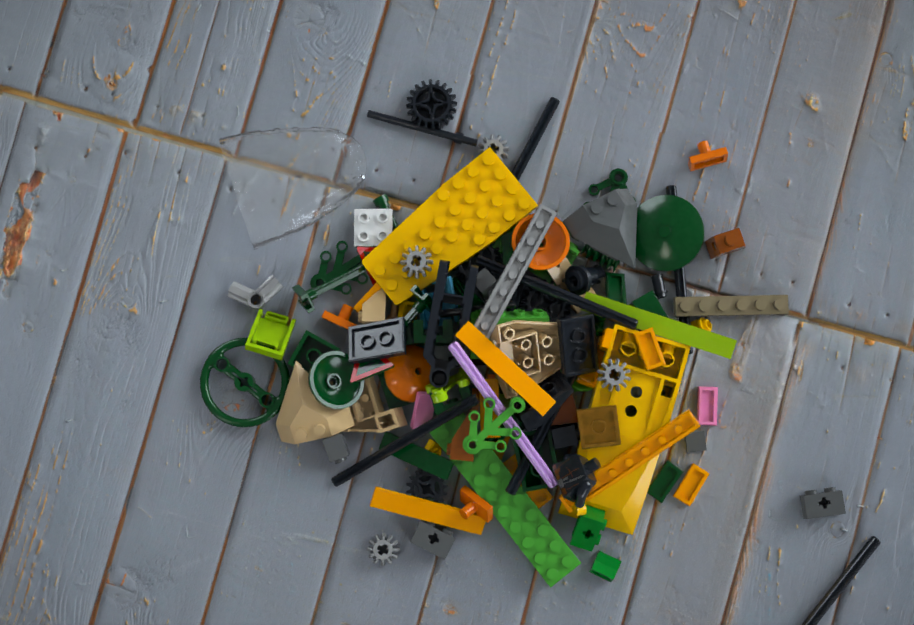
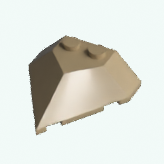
(305, 418)

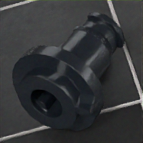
(580, 279)

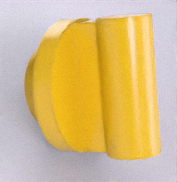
(702, 323)
(433, 446)

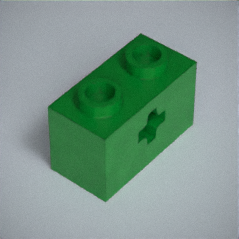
(587, 529)

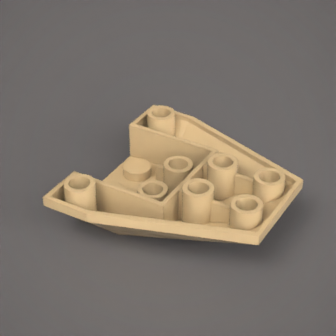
(531, 347)

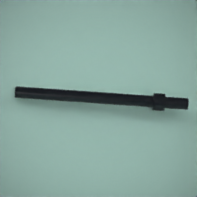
(457, 137)

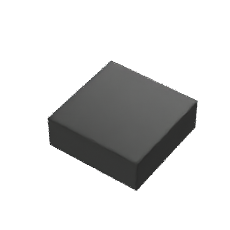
(695, 442)

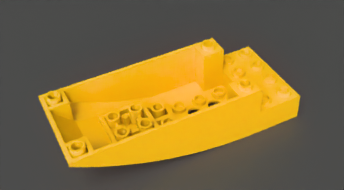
(626, 497)

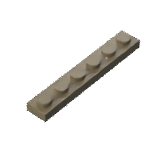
(731, 305)

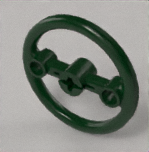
(212, 362)

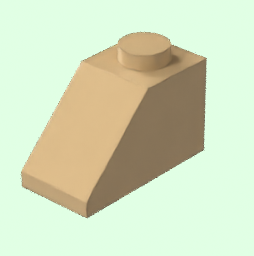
(373, 309)

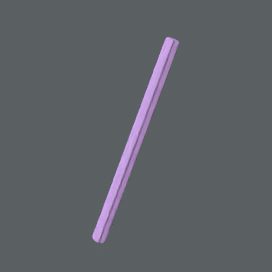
(486, 391)

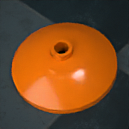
(555, 244)
(402, 378)

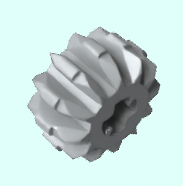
(494, 143)
(424, 262)
(610, 381)
(385, 555)

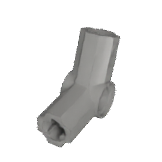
(245, 295)

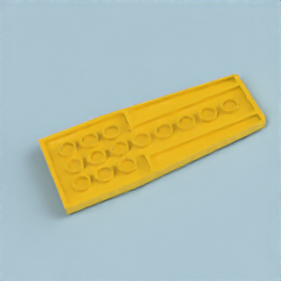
(452, 224)

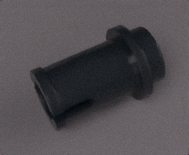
(658, 286)

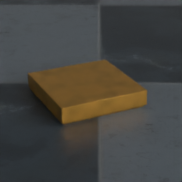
(598, 427)

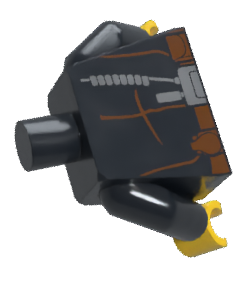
(576, 479)

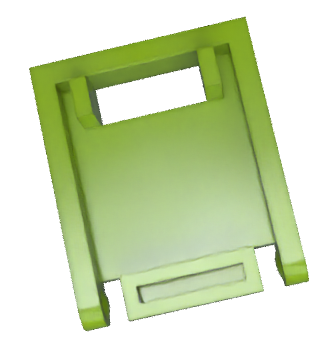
(270, 332)

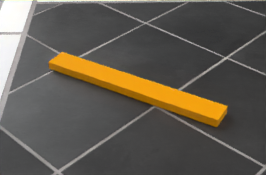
(640, 454)

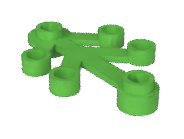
(491, 427)

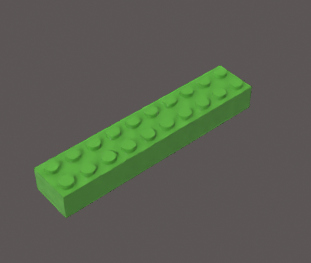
(514, 512)

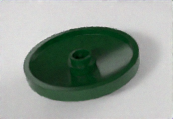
(668, 233)

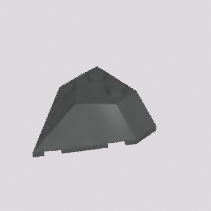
(607, 225)

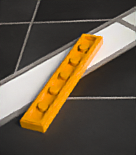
(505, 368)
(425, 510)

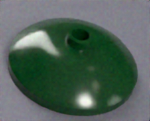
(334, 366)

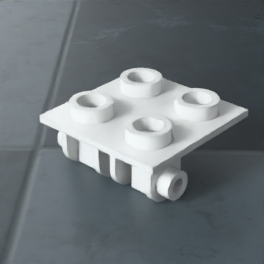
(372, 226)

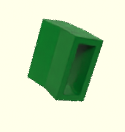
(605, 566)

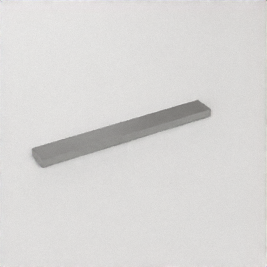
(515, 270)

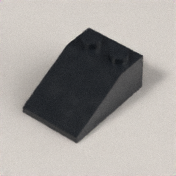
(558, 389)

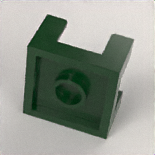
(442, 340)
(440, 408)

